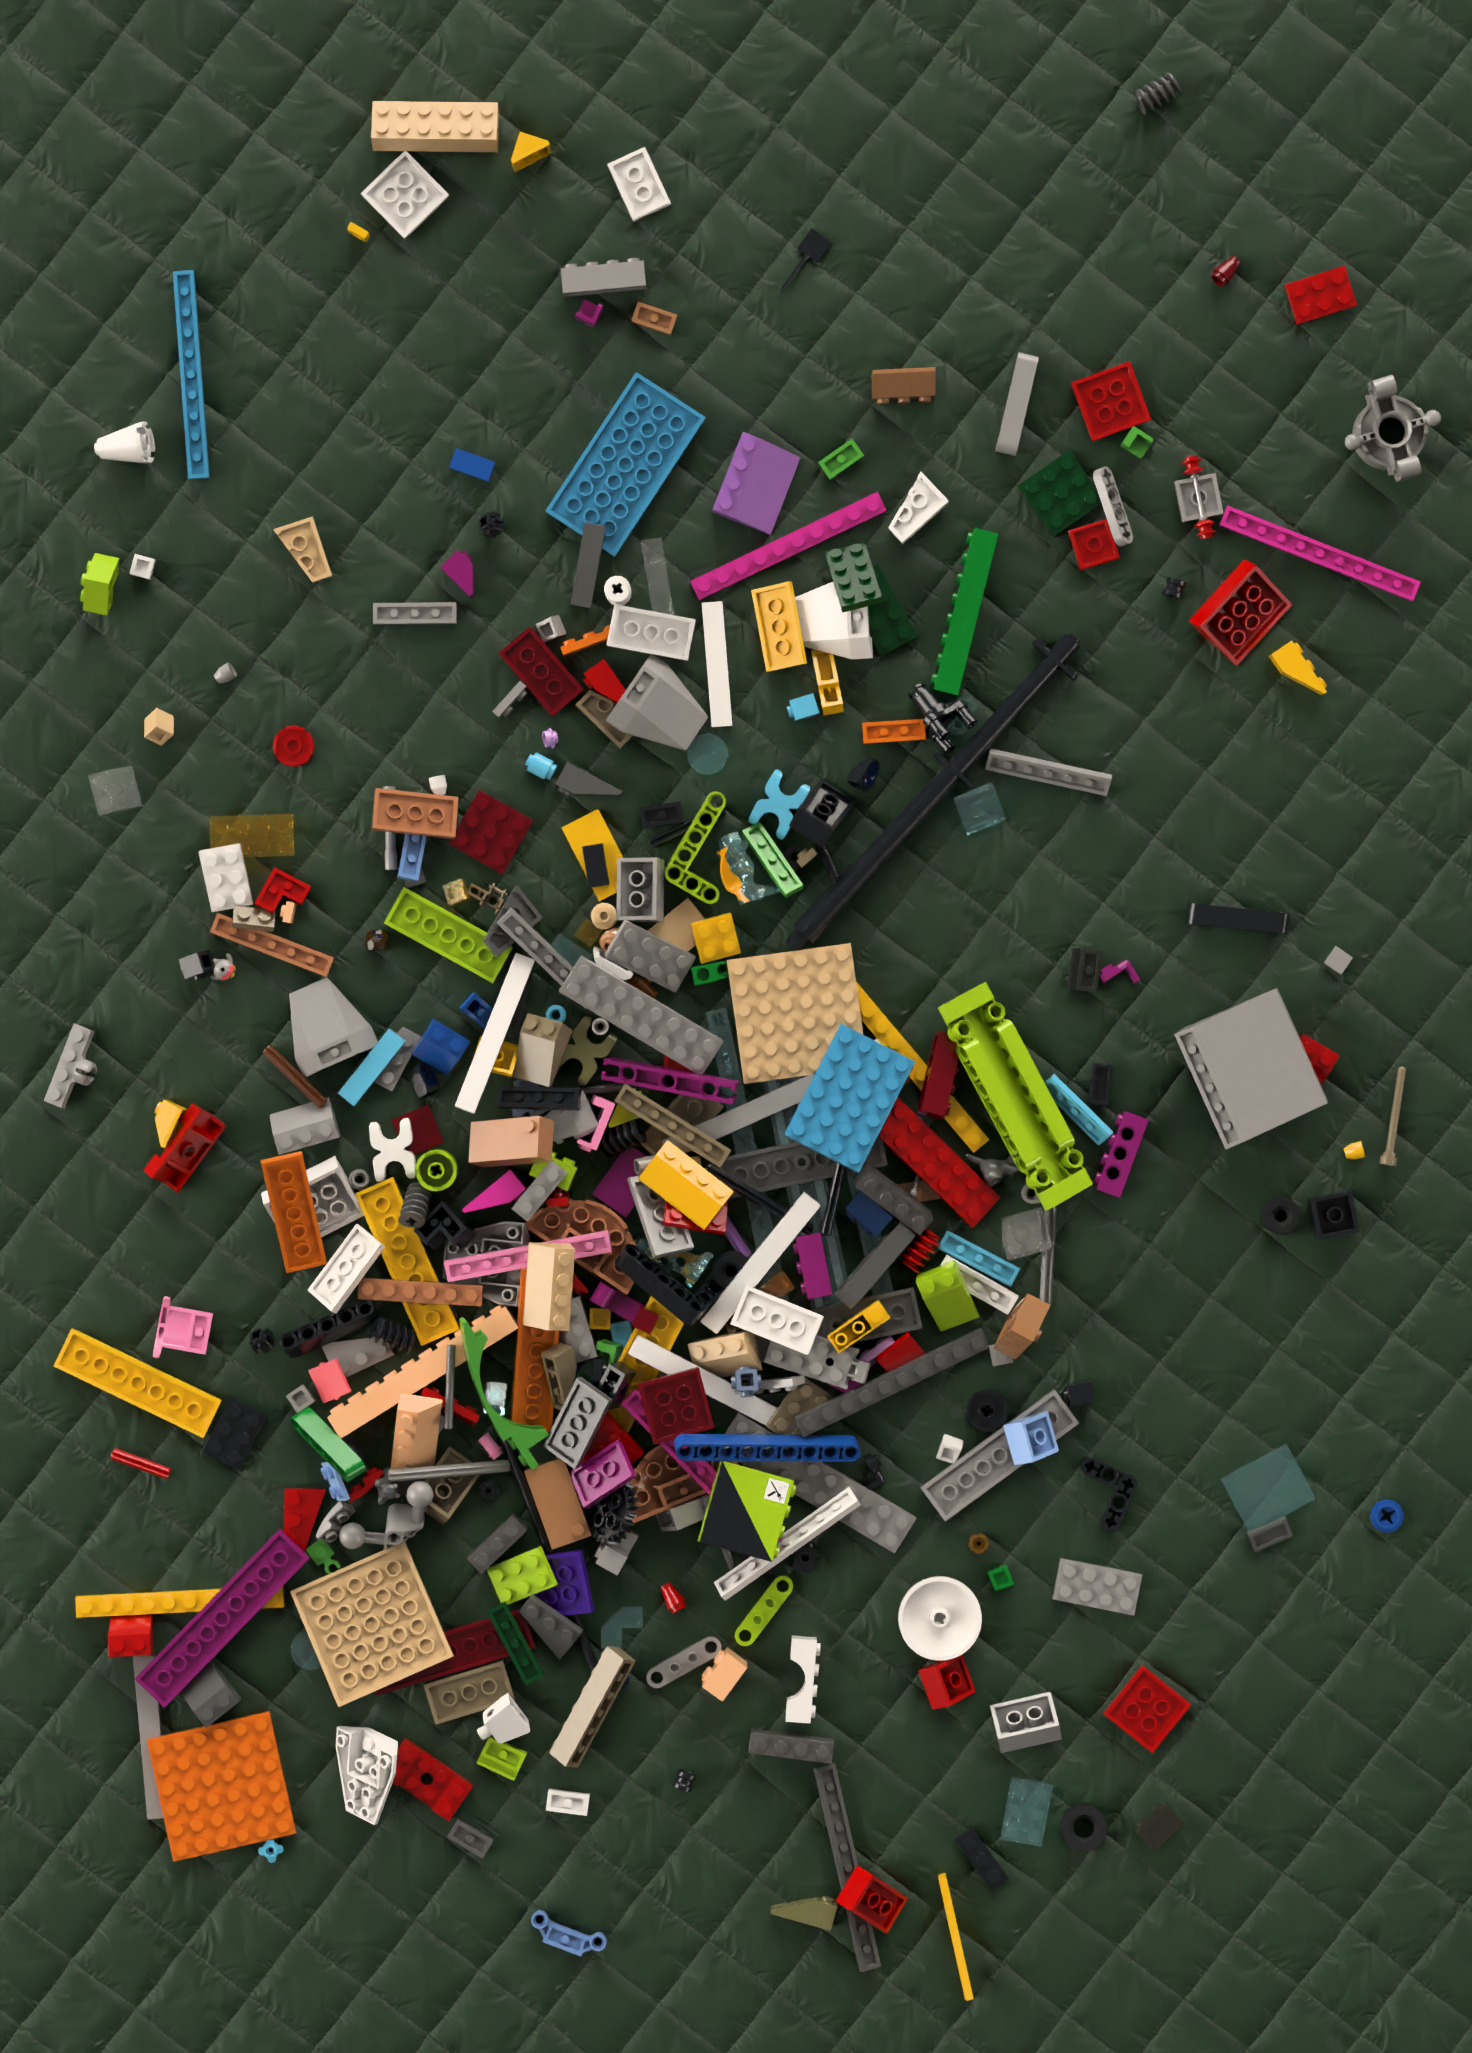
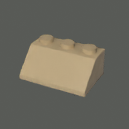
(726, 1353)

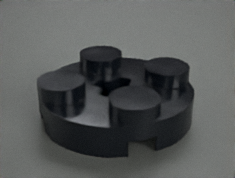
(994, 1419)

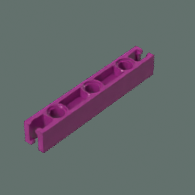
(654, 1077)

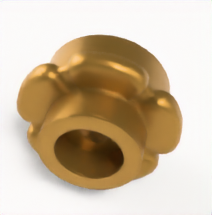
(979, 1549)

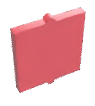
(329, 1380)

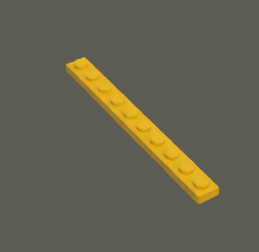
(891, 1038)
(154, 1602)

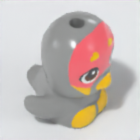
(227, 964)

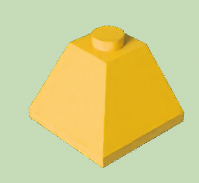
(168, 1121)

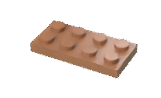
(415, 813)

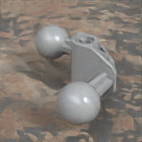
(401, 1522)

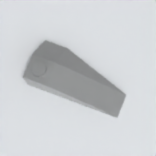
(573, 1122)

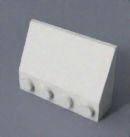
(331, 1194)

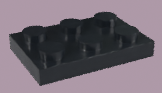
(235, 1433)

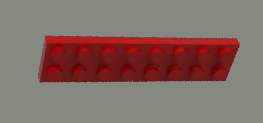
(937, 1164)

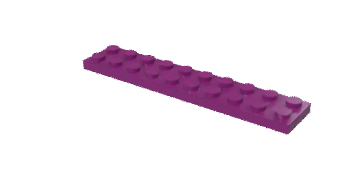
(222, 1618)

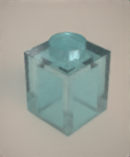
(496, 1395)

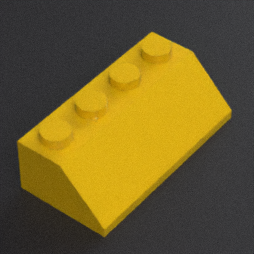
(685, 1185)

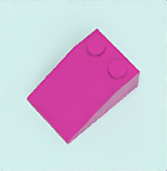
(502, 1191)

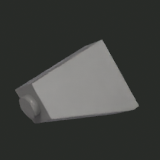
(682, 1514)

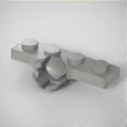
(72, 1067)

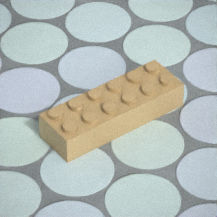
(435, 126)

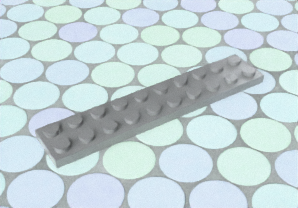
(820, 1483)

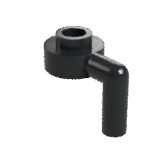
(873, 1464)

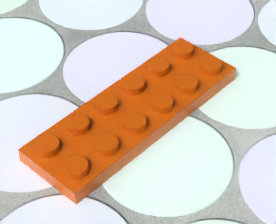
(293, 1212)

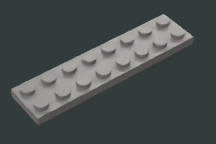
(641, 1015)
(989, 1461)

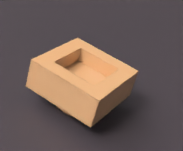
(288, 912)

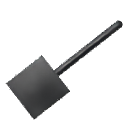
(814, 246)

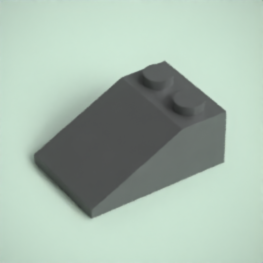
(210, 1694)

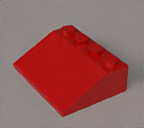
(1240, 612)

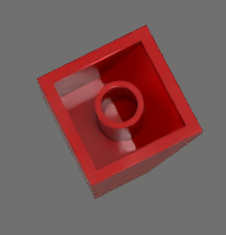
(131, 1636)
(946, 1682)

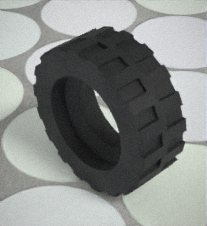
(1083, 1811)

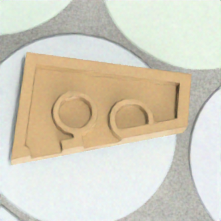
(306, 547)

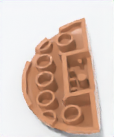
(582, 1219)
(663, 1483)

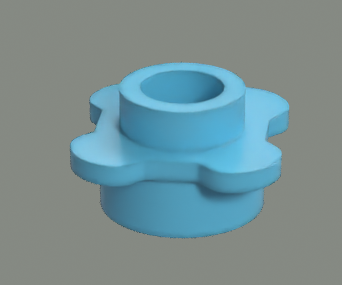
(271, 1856)

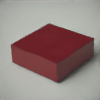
(645, 1320)

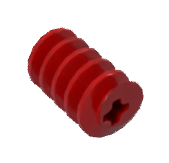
(920, 1250)

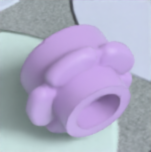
(549, 738)

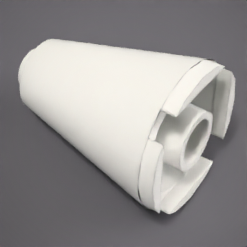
(127, 444)

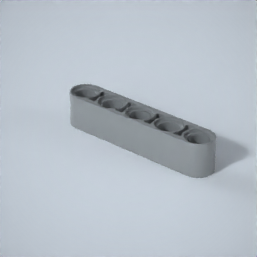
(1017, 404)

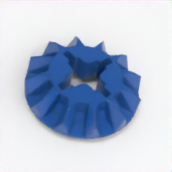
(1396, 1516)

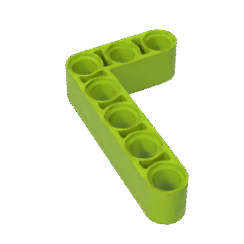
(693, 848)

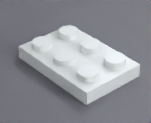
(225, 877)

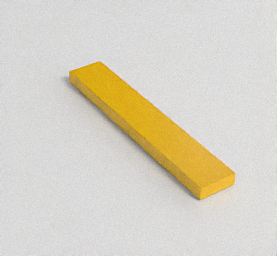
(955, 1936)

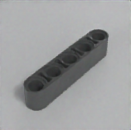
(875, 1264)

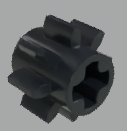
(491, 524)
(262, 1340)

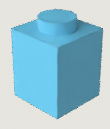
(803, 707)

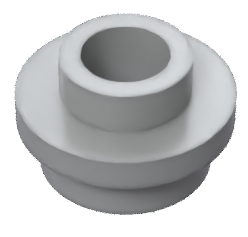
(365, 1179)

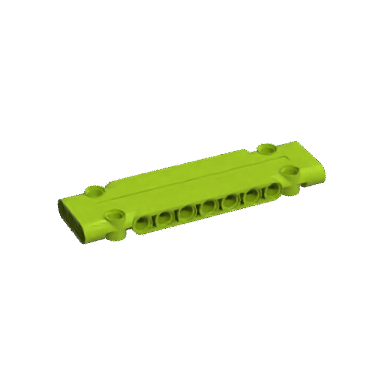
(1015, 1096)

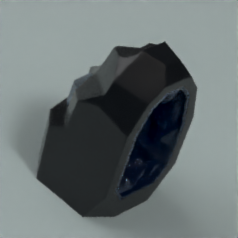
(864, 774)
(425, 1080)

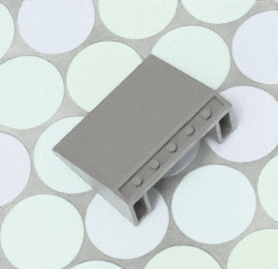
(1251, 1068)

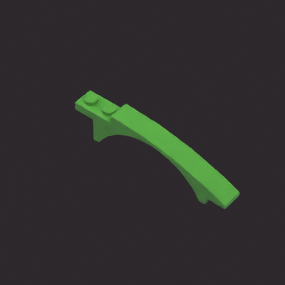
(520, 1435)

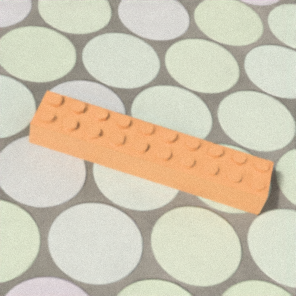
(416, 1373)

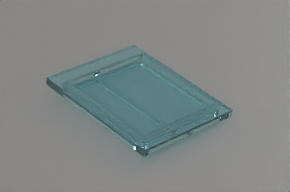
(1268, 1488)

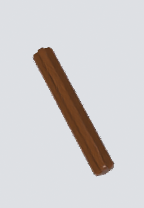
(294, 1076)

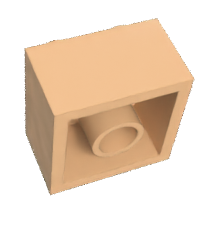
(724, 1673)

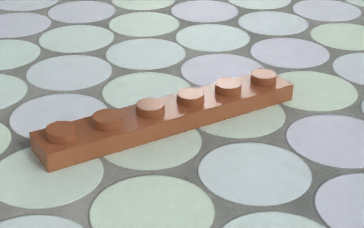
(273, 946)
(420, 1291)

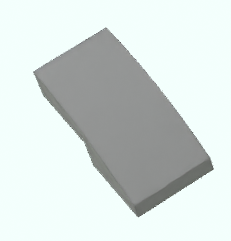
(332, 1523)

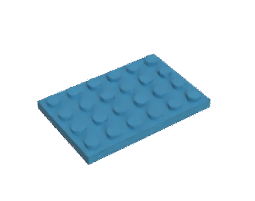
(849, 1098)

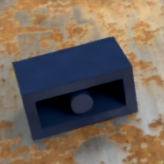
(868, 1213)

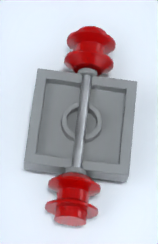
(1198, 497)

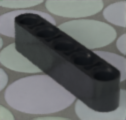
(1237, 918)
(318, 1328)

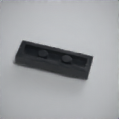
(981, 1858)

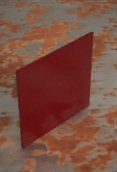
(424, 1129)

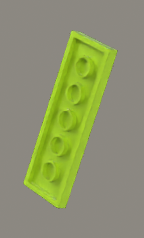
(445, 934)

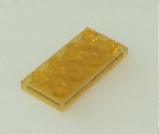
(256, 833)

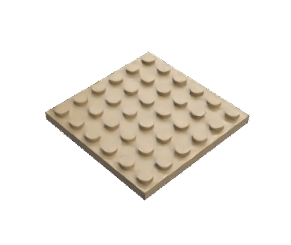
(791, 1009)
(371, 1624)

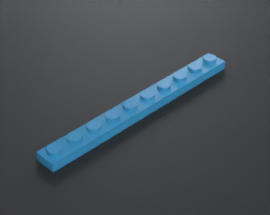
(191, 374)

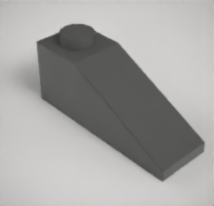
(582, 783)

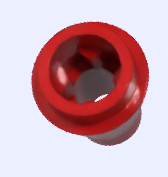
(673, 1599)

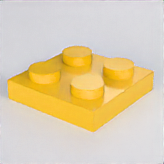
(715, 938)

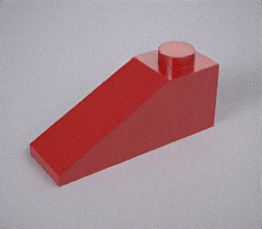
(604, 681)

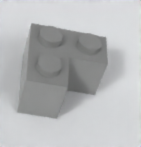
(614, 1557)

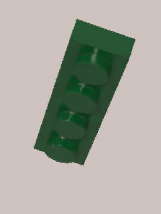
(515, 1643)

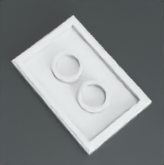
(639, 184)

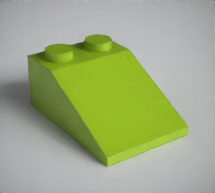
(947, 1296)

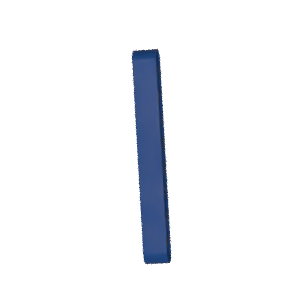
(758, 1442)

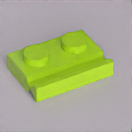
(501, 1758)

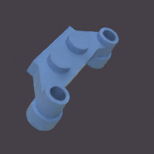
(565, 1937)

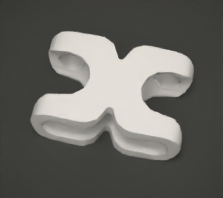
(392, 1150)

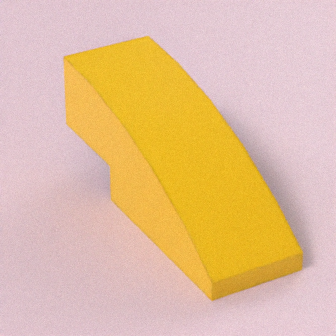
(827, 682)

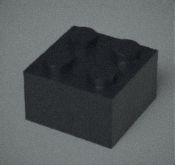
(1333, 1214)

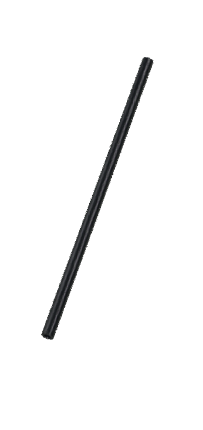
(539, 1527)

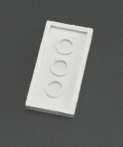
(651, 632)
(346, 1268)
(777, 1320)

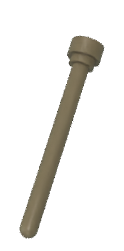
(1389, 1156)

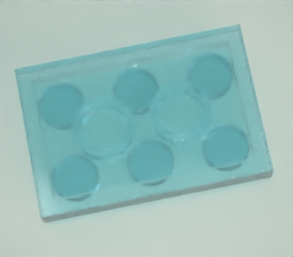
(1026, 1811)

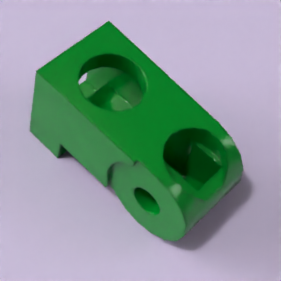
(709, 973)

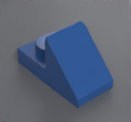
(477, 1009)

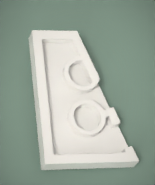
(918, 508)

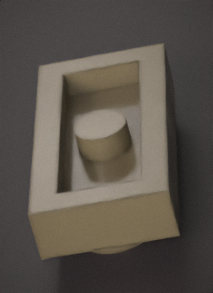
(253, 918)

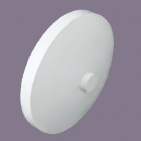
(939, 1618)

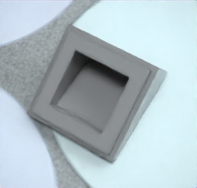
(551, 628)

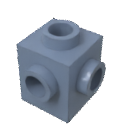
(751, 1376)

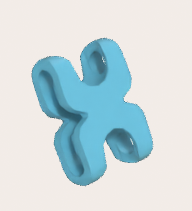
(778, 804)

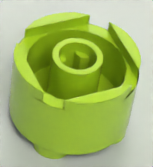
(425, 1172)

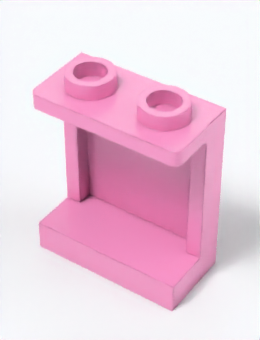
(606, 1110)

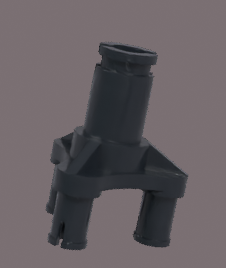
(940, 715)

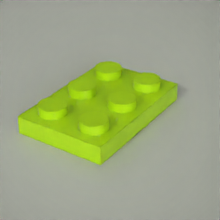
(522, 1576)

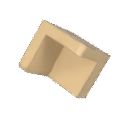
(158, 726)

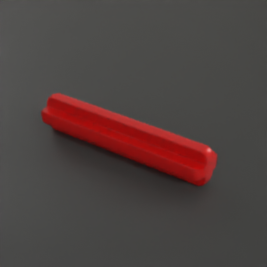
(140, 1463)

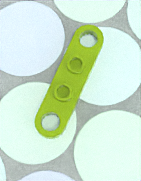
(763, 1610)

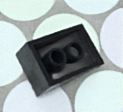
(822, 813)

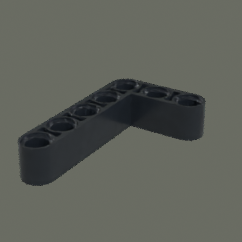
(665, 1288)

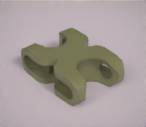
(587, 1051)

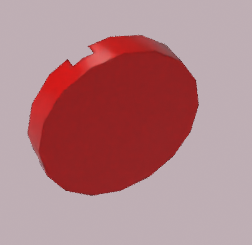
(293, 746)

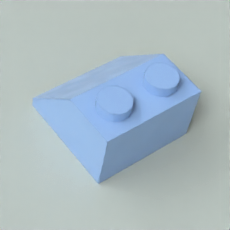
(1031, 1438)

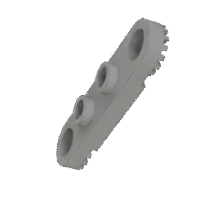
(683, 1662)

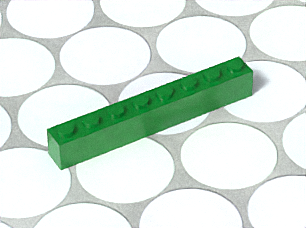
(965, 611)

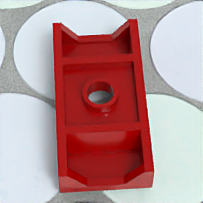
(198, 1133)
(444, 1792)

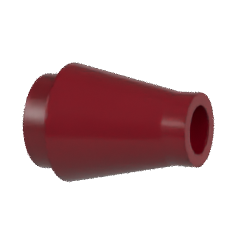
(1225, 271)

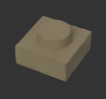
(805, 856)

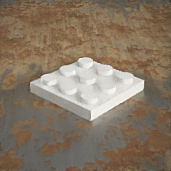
(405, 194)

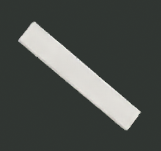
(717, 664)

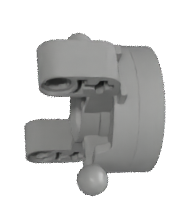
(1397, 458)

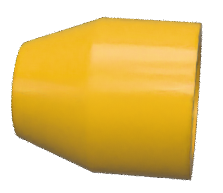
(1354, 1151)

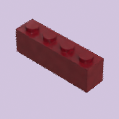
(939, 1077)

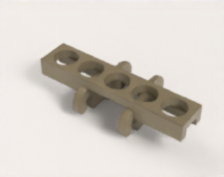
(500, 901)

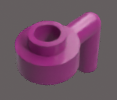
(1110, 971)

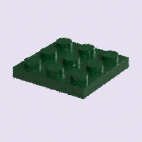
(1061, 493)

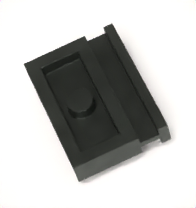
(1084, 969)

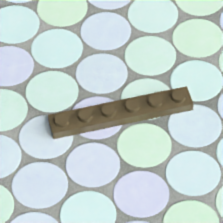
(672, 1125)

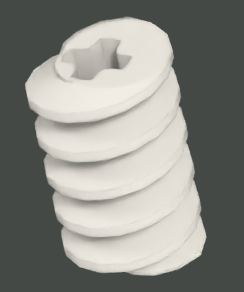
(619, 598)

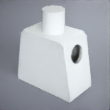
(504, 1721)

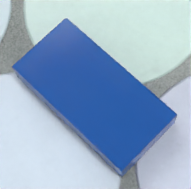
(472, 465)

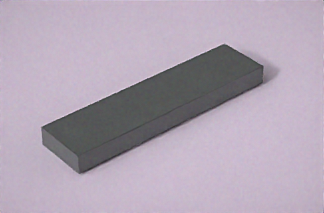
(588, 565)

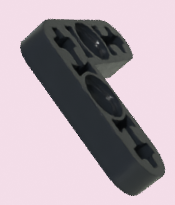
(1117, 1484)

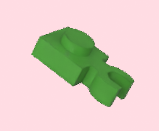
(321, 1553)

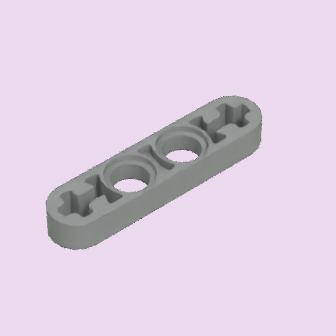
(1119, 528)

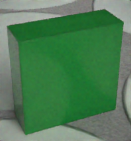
(1000, 1578)

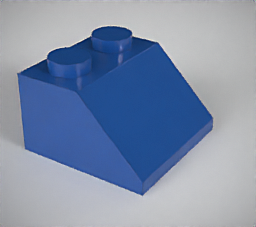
(440, 1047)

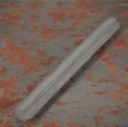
(448, 1470)

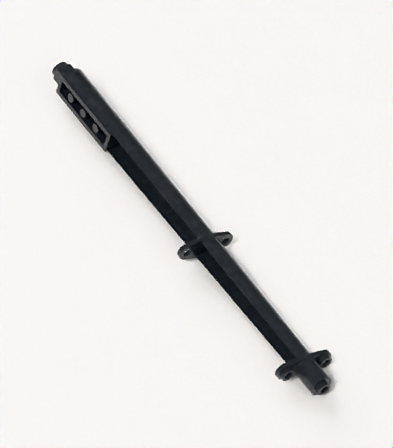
(868, 865)

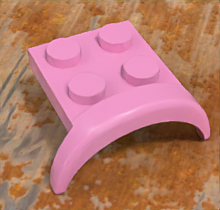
(182, 1329)

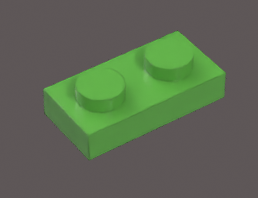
(841, 459)

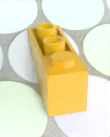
(1294, 666)
(858, 1326)

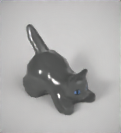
(995, 1170)
(390, 1490)

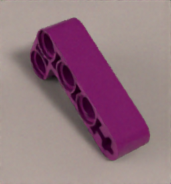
(616, 1301)

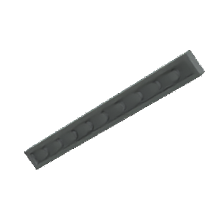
(891, 1382)
(845, 1860)

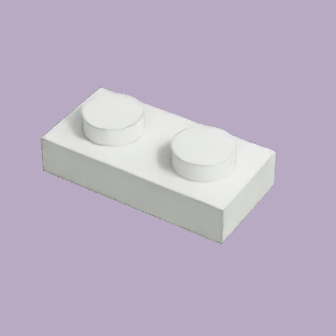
(567, 1802)

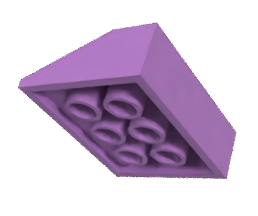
(756, 483)

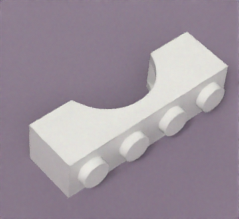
(799, 1706)

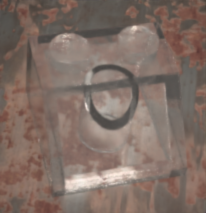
(115, 791)
(1025, 1234)

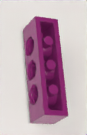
(1137, 1125)

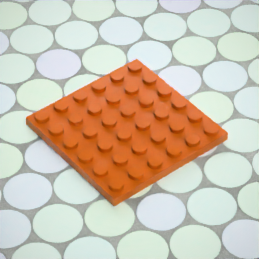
(221, 1786)

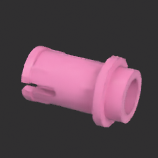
(490, 1446)

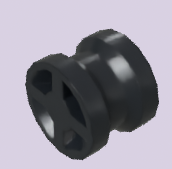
(1174, 588)
(684, 1780)

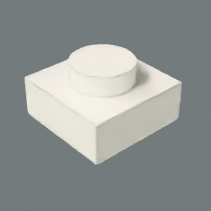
(142, 566)

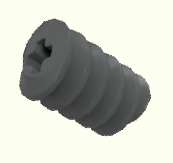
(1156, 92)
(415, 1206)

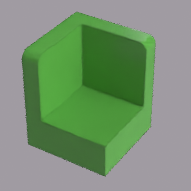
(1137, 442)
(609, 1349)

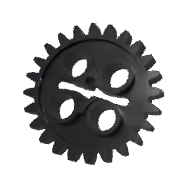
(614, 1515)

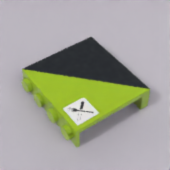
(747, 1511)

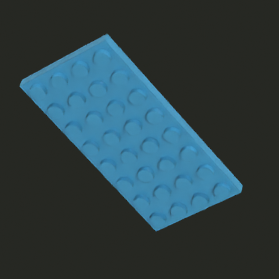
(626, 462)

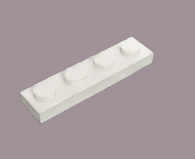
(985, 1288)

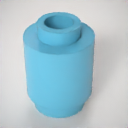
(541, 766)

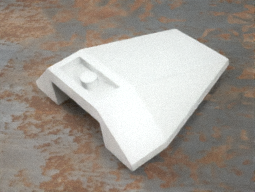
(829, 629)
(366, 1769)

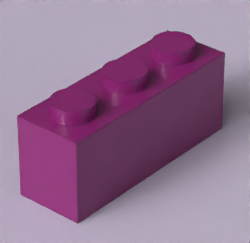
(812, 1265)

